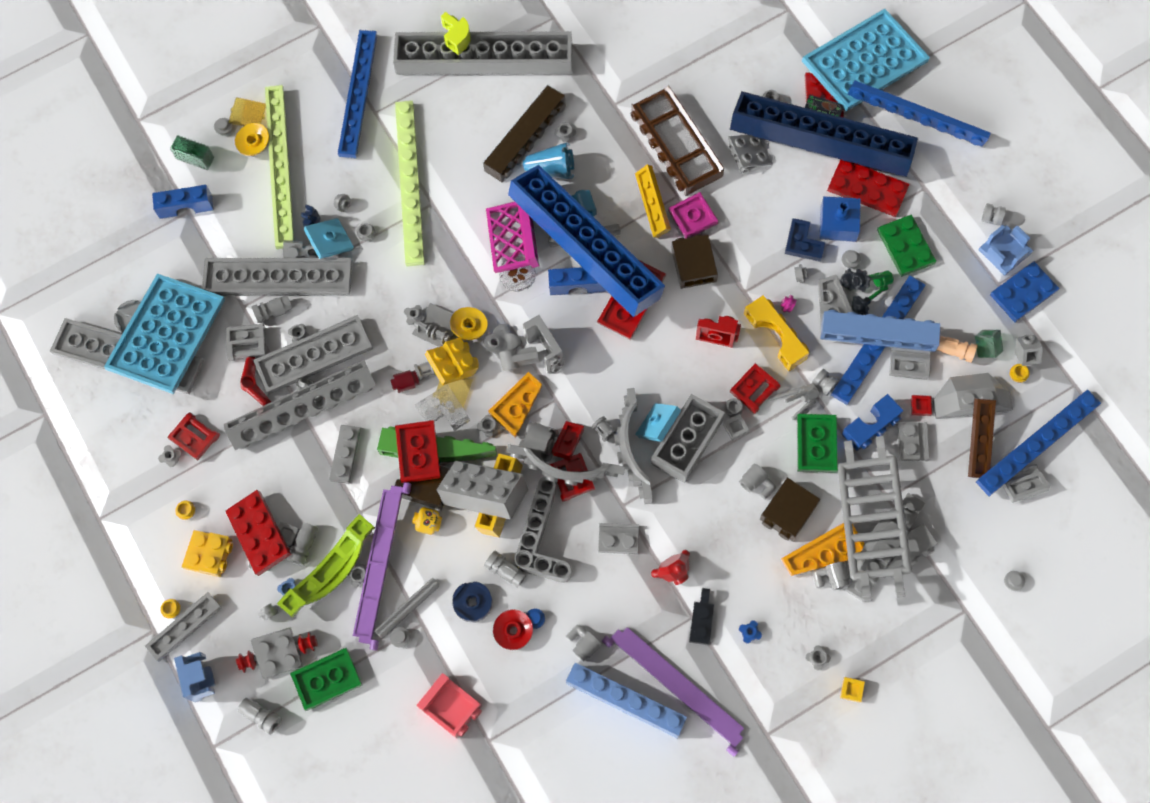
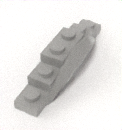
(625, 455)
(553, 474)
(912, 508)

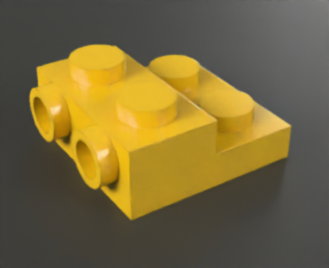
(452, 361)
(207, 553)

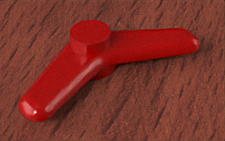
(249, 384)

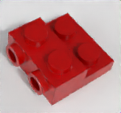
(720, 333)

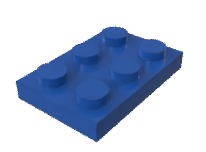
(1024, 291)

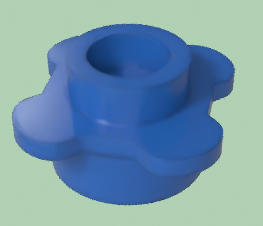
(747, 638)

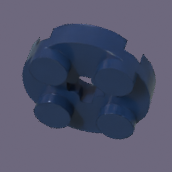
(471, 590)

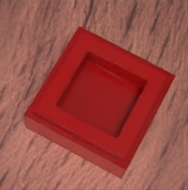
(921, 405)

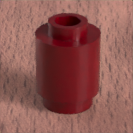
(404, 381)

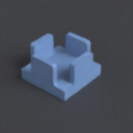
(1006, 248)
(193, 678)

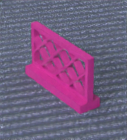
(527, 236)

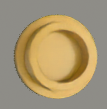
(1019, 373)
(185, 510)
(170, 608)

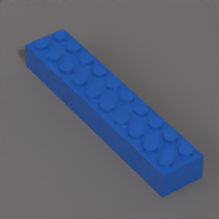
(586, 240)

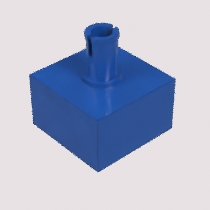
(839, 219)

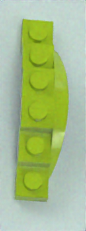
(331, 570)

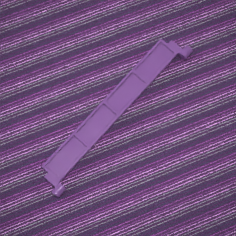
(378, 564)
(679, 686)

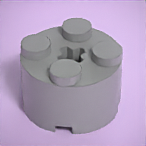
(540, 440)

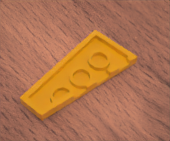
(821, 552)

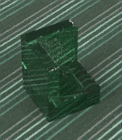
(989, 343)

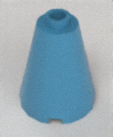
(556, 161)

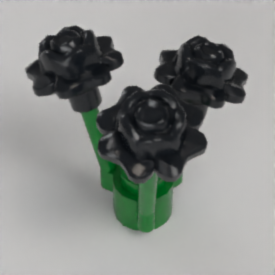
(860, 281)

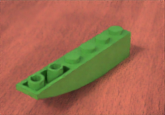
(448, 447)

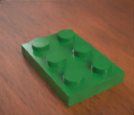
(906, 245)
(817, 443)
(326, 679)

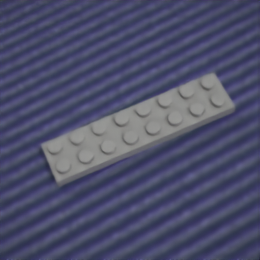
(277, 276)
(95, 345)

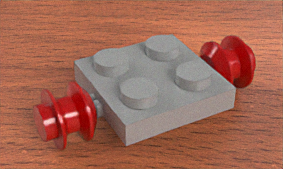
(276, 652)

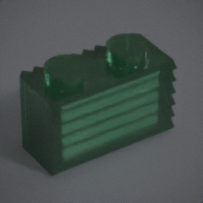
(192, 152)

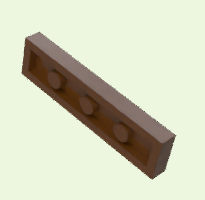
(981, 437)

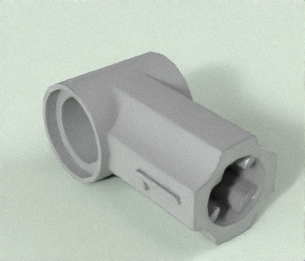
(514, 358)

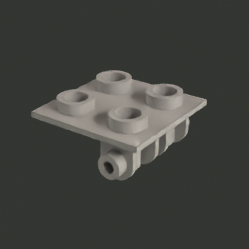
(748, 152)
(435, 326)

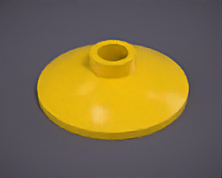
(247, 135)
(468, 317)

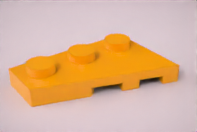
(516, 404)

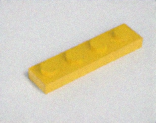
(652, 201)

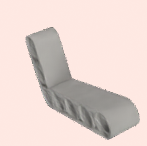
(537, 533)

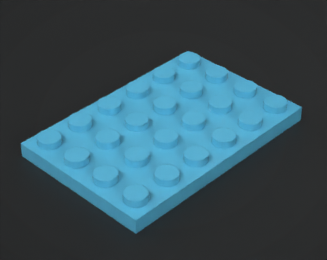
(870, 52)
(164, 333)

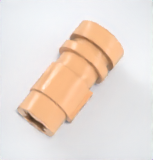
(956, 348)

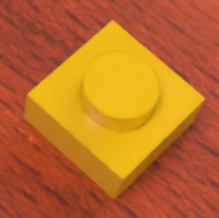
(852, 689)

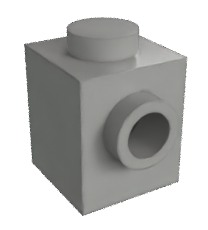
(1028, 350)

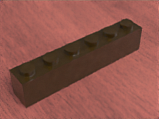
(524, 133)

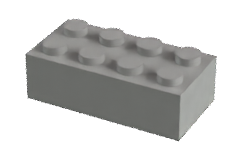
(687, 438)
(482, 489)

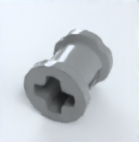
(424, 370)
(604, 428)

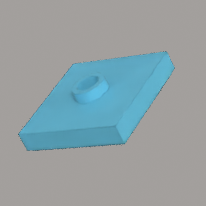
(328, 238)
(658, 422)

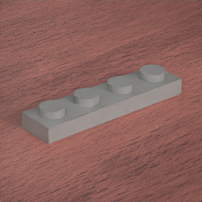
(183, 626)

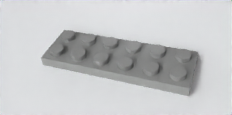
(312, 354)

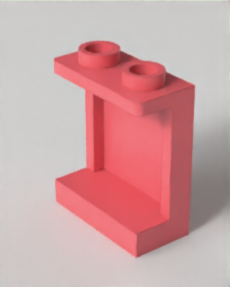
(450, 706)

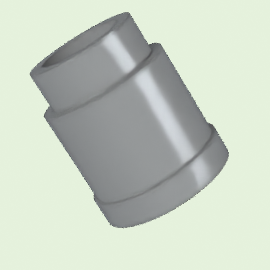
(754, 478)
(837, 575)
(587, 645)

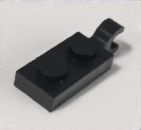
(702, 619)

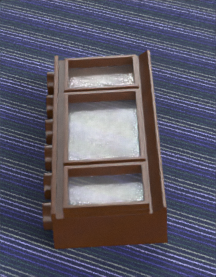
(677, 141)

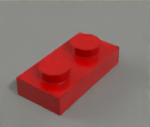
(567, 440)

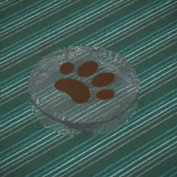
(518, 278)

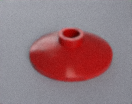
(503, 625)

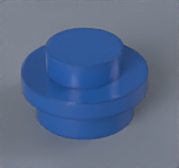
(537, 618)

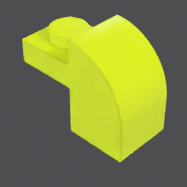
(458, 33)

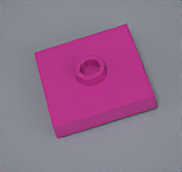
(693, 215)

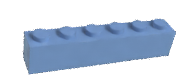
(880, 330)
(626, 700)

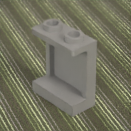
(535, 329)

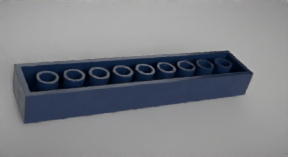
(824, 133)

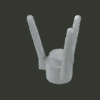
(806, 393)

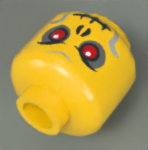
(427, 521)

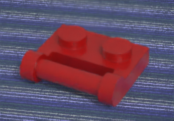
(750, 383)
(188, 440)
(575, 464)

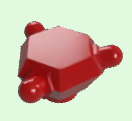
(674, 568)

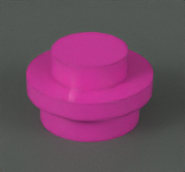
(788, 303)

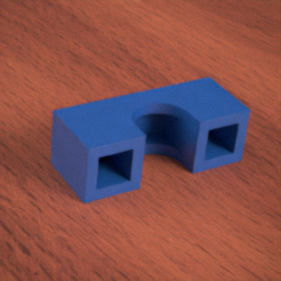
(196, 198)
(568, 278)
(886, 413)

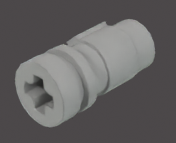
(272, 308)
(302, 544)
(504, 569)
(258, 714)

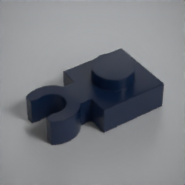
(310, 216)

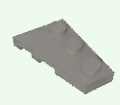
(832, 296)

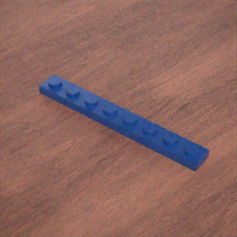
(357, 94)
(918, 113)
(870, 353)
(1038, 443)

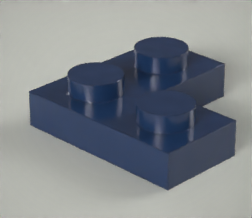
(800, 245)

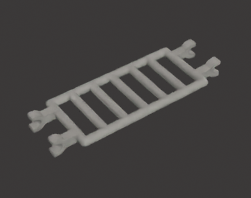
(901, 532)

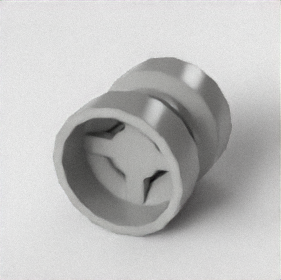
(993, 214)
(825, 381)

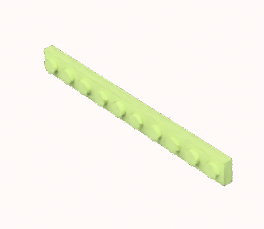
(279, 165)
(409, 184)

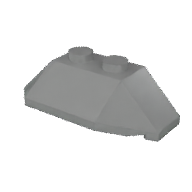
(959, 392)

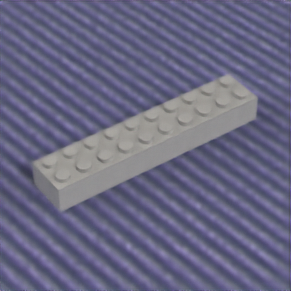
(486, 54)

